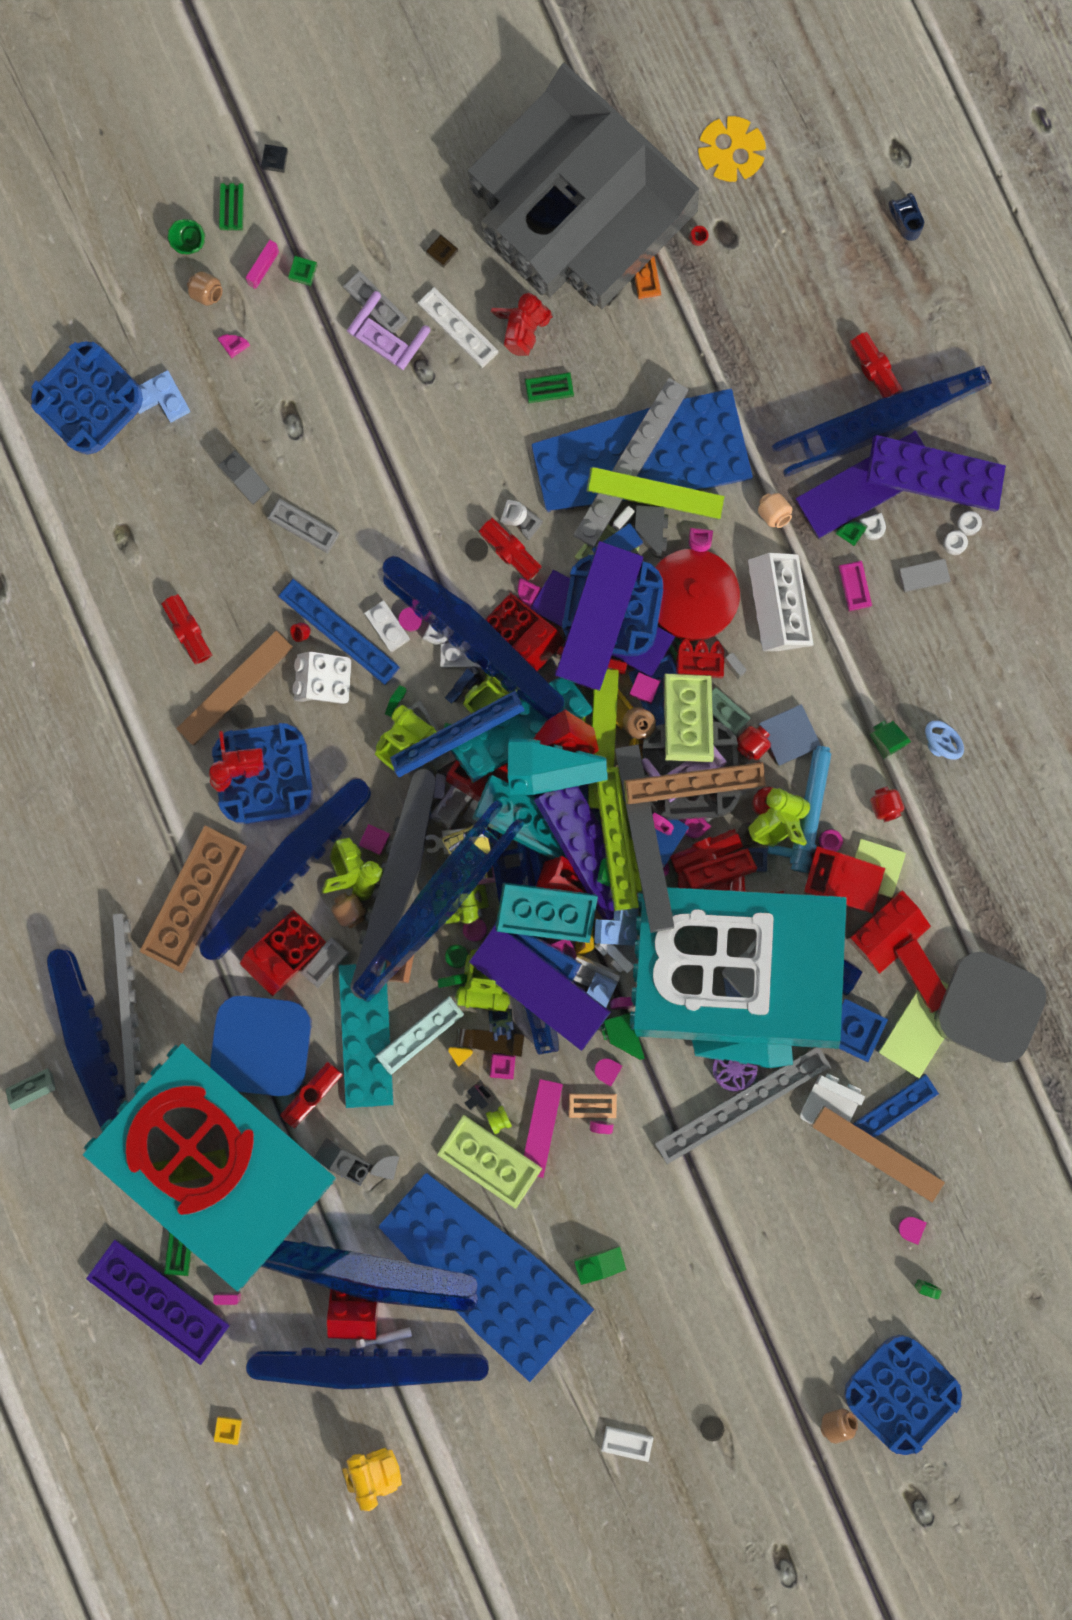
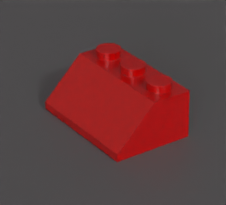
(889, 930)

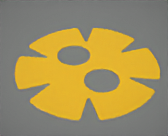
(724, 157)

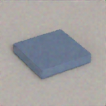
(790, 735)

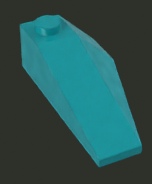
(544, 768)
(759, 1054)

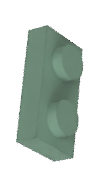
(728, 712)
(30, 1089)

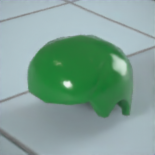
(186, 236)

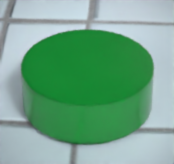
(456, 956)

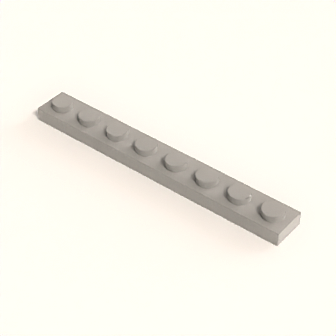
(633, 459)
(127, 998)
(742, 1105)

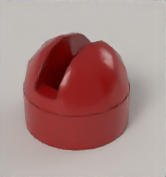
(702, 235)
(300, 632)

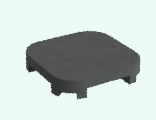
(697, 806)
(991, 1007)

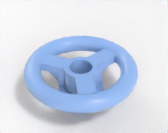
(941, 744)

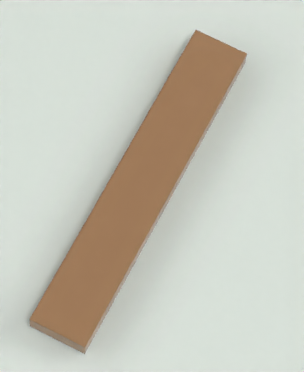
(234, 688)
(694, 783)
(877, 1154)

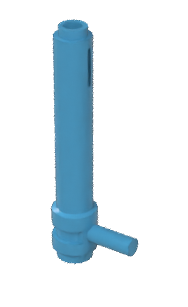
(802, 855)

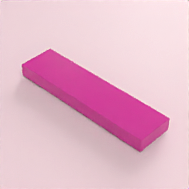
(543, 1123)

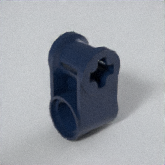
(906, 212)

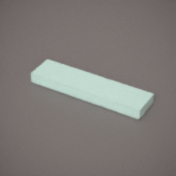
(419, 1035)

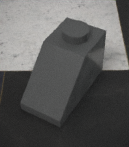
(243, 477)

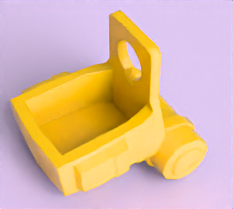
(372, 1476)

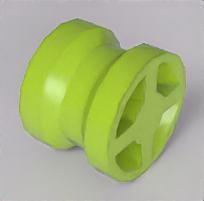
(498, 1119)

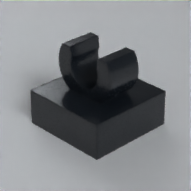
(274, 158)
(479, 1095)

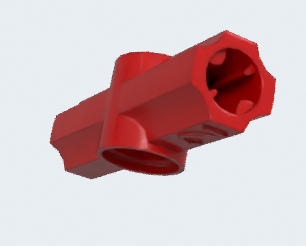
(875, 365)
(510, 549)
(186, 629)
(706, 850)
(300, 1106)

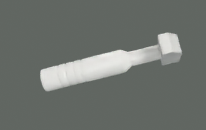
(385, 1338)

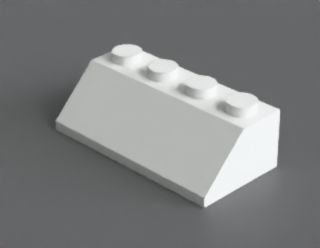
(780, 602)

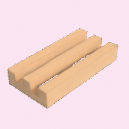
(572, 1105)

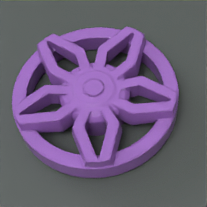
(734, 1071)

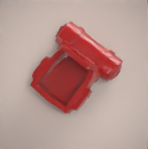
(523, 323)
(235, 764)

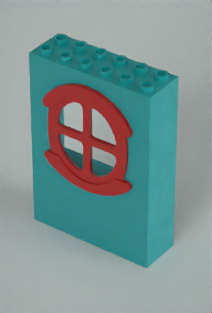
(250, 1201)

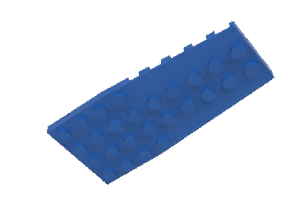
(696, 451)
(521, 1302)

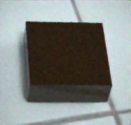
(442, 251)

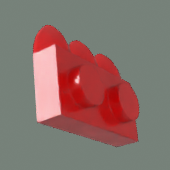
(700, 661)

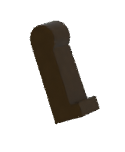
(484, 1041)

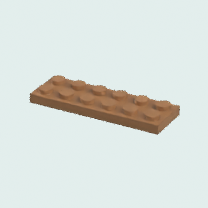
(193, 899)

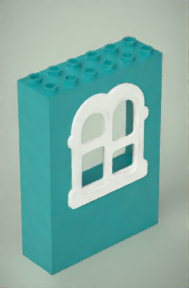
(794, 968)

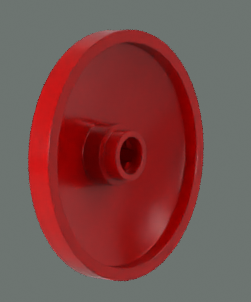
(697, 594)

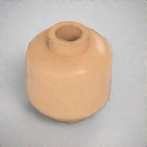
(775, 510)

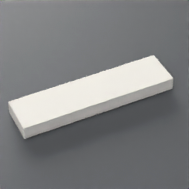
(458, 327)

